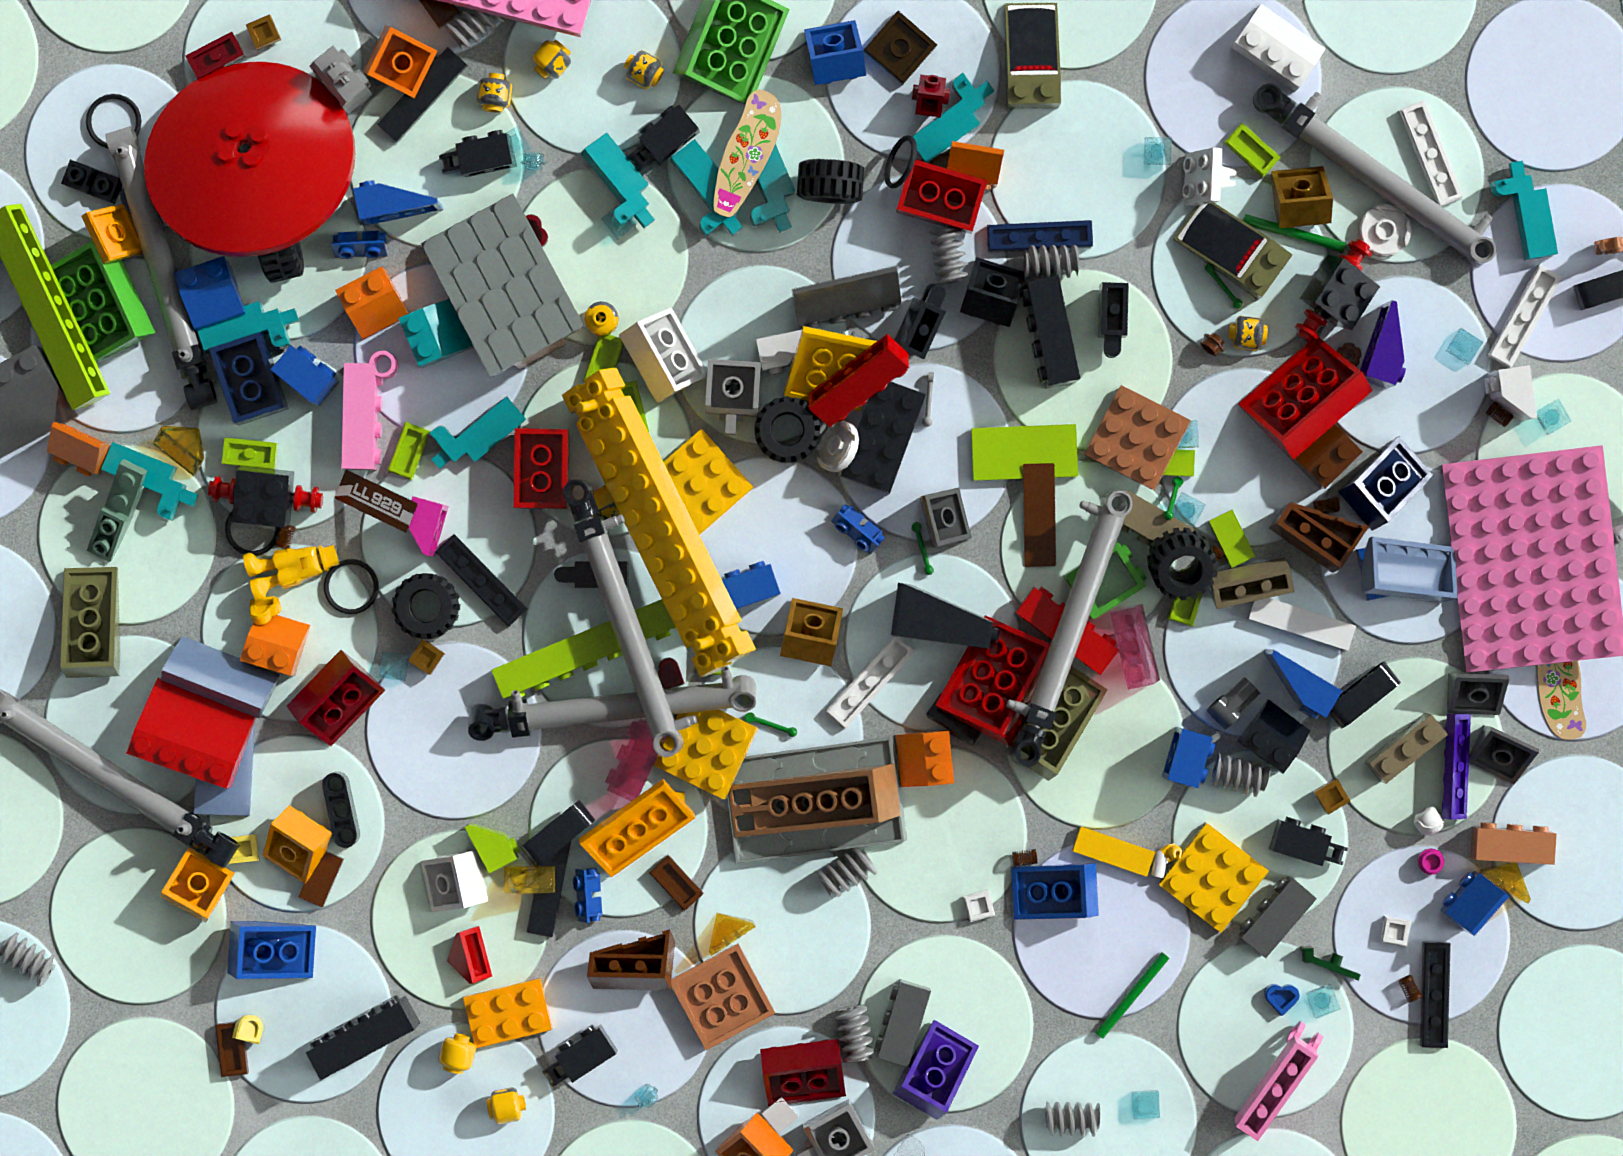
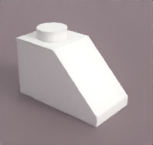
(777, 351)

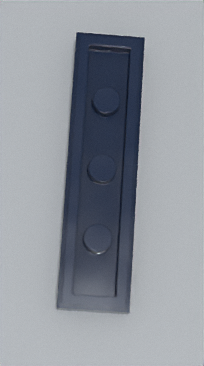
(1022, 235)

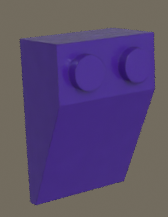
(1385, 352)
(936, 1070)

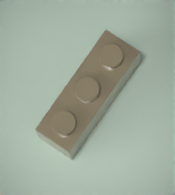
(1148, 521)
(1252, 583)
(1406, 748)

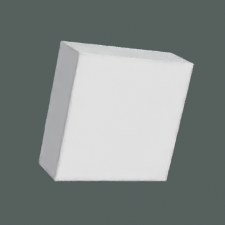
(979, 905)
(1395, 931)
(780, 1115)

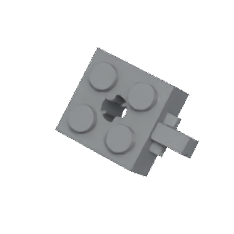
(337, 75)
(745, 400)
(841, 1120)

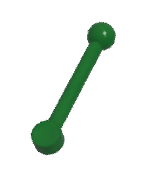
(1237, 303)
(1177, 482)
(916, 527)
(750, 717)

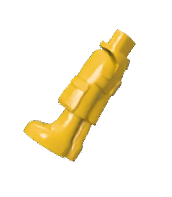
(292, 566)

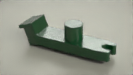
(1333, 964)

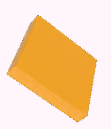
(113, 233)

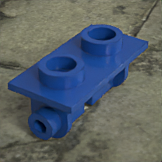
(347, 246)
(866, 537)
(584, 885)

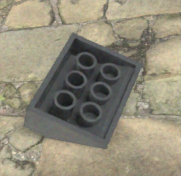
(847, 297)
(29, 399)

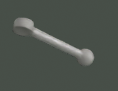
(927, 421)

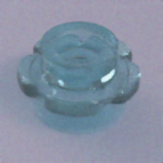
(533, 160)
(646, 1096)

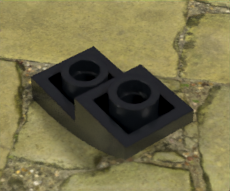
(92, 181)
(956, 727)

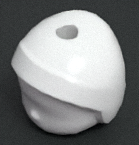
(1428, 821)

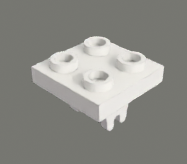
(1205, 177)

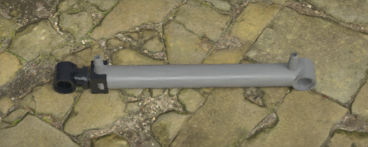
(1372, 173)
(186, 350)
(594, 536)
(1041, 708)
(523, 717)
(184, 825)

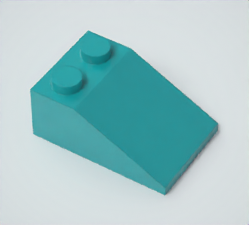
(435, 333)

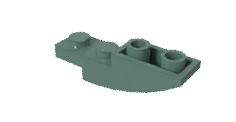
(118, 510)

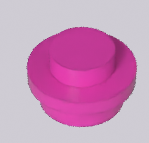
(1430, 861)

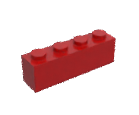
(858, 380)
(1044, 615)

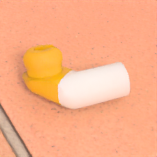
(1164, 856)

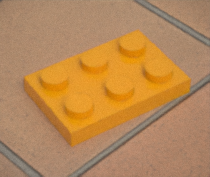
(507, 1013)

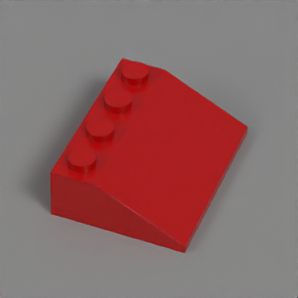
(1305, 397)
(992, 677)
(191, 734)

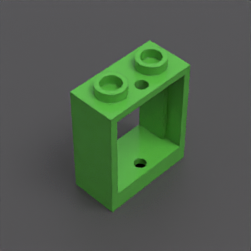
(1136, 574)

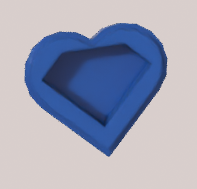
(1282, 997)

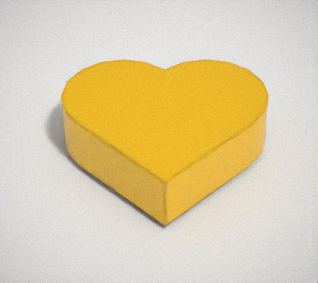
(263, 610)

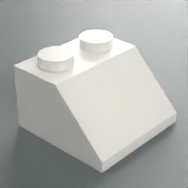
(1513, 391)
(454, 881)

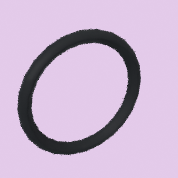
(108, 97)
(910, 164)
(244, 551)
(375, 586)

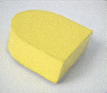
(248, 1029)

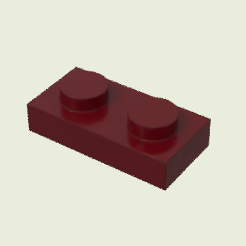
(215, 55)

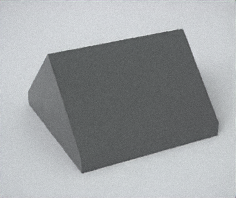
(945, 517)
(1476, 693)
(1501, 754)

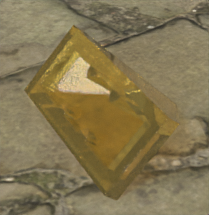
(182, 446)
(529, 879)
(1509, 879)
(727, 930)

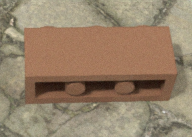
(1513, 844)

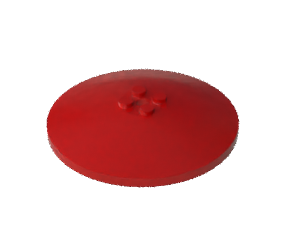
(256, 198)

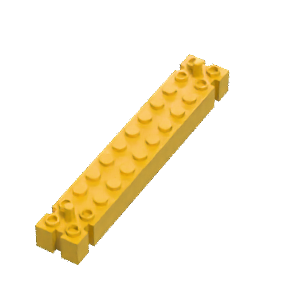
(658, 522)

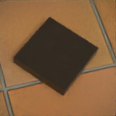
(900, 47)

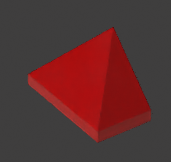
(469, 956)

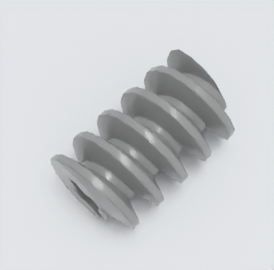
(471, 26)
(948, 256)
(1051, 260)
(1240, 775)
(847, 872)
(27, 959)
(855, 1033)
(1072, 1119)

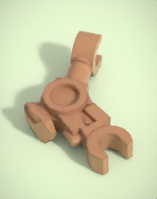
(1609, 246)

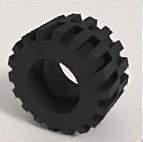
(830, 181)
(283, 264)
(770, 446)
(1184, 582)
(402, 606)

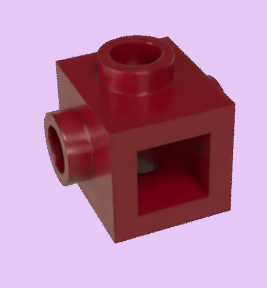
(930, 95)

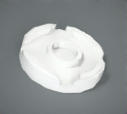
(1385, 230)
(837, 446)

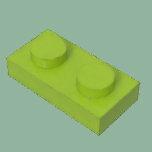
(249, 453)

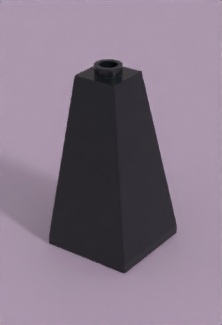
(932, 618)

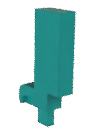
(953, 122)
(702, 176)
(621, 179)
(775, 186)
(1531, 211)
(251, 322)
(479, 436)
(158, 478)

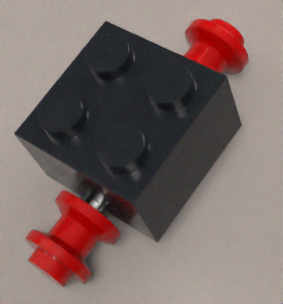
(1338, 292)
(264, 496)

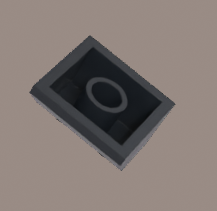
(992, 292)
(1274, 736)

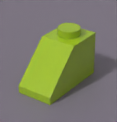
(493, 846)

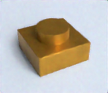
(263, 32)
(426, 657)
(1332, 796)

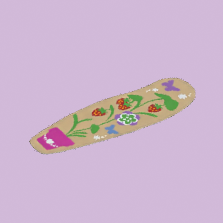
(747, 152)
(1561, 698)

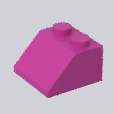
(427, 524)

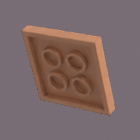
(1137, 437)
(722, 996)

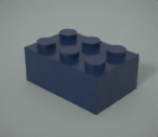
(247, 378)

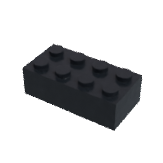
(1051, 332)
(884, 436)
(359, 1039)

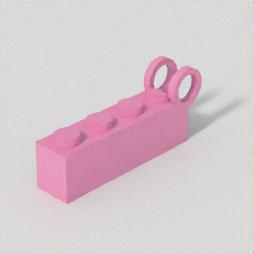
(361, 411)
(1278, 1083)

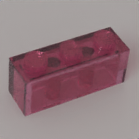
(1135, 646)
(635, 762)

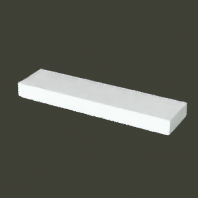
(1431, 153)
(1524, 316)
(1302, 622)
(870, 681)

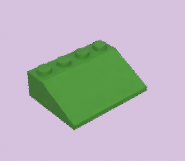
(731, 45)
(102, 301)

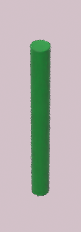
(1295, 233)
(1132, 995)

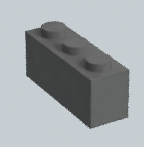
(1276, 916)
(902, 1022)

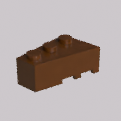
(1318, 535)
(634, 966)

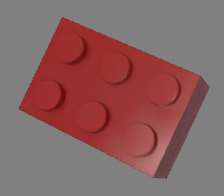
(541, 468)

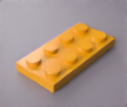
(637, 828)

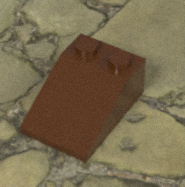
(1327, 457)

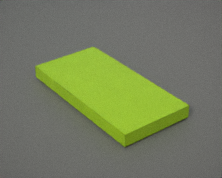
(1002, 451)

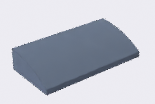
(1409, 570)
(220, 677)
(231, 801)

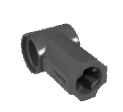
(1229, 707)

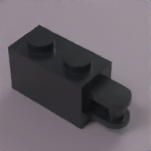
(664, 137)
(480, 155)
(1113, 316)
(922, 321)
(583, 575)
(1305, 843)
(581, 1055)

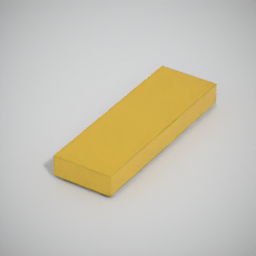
(1113, 851)

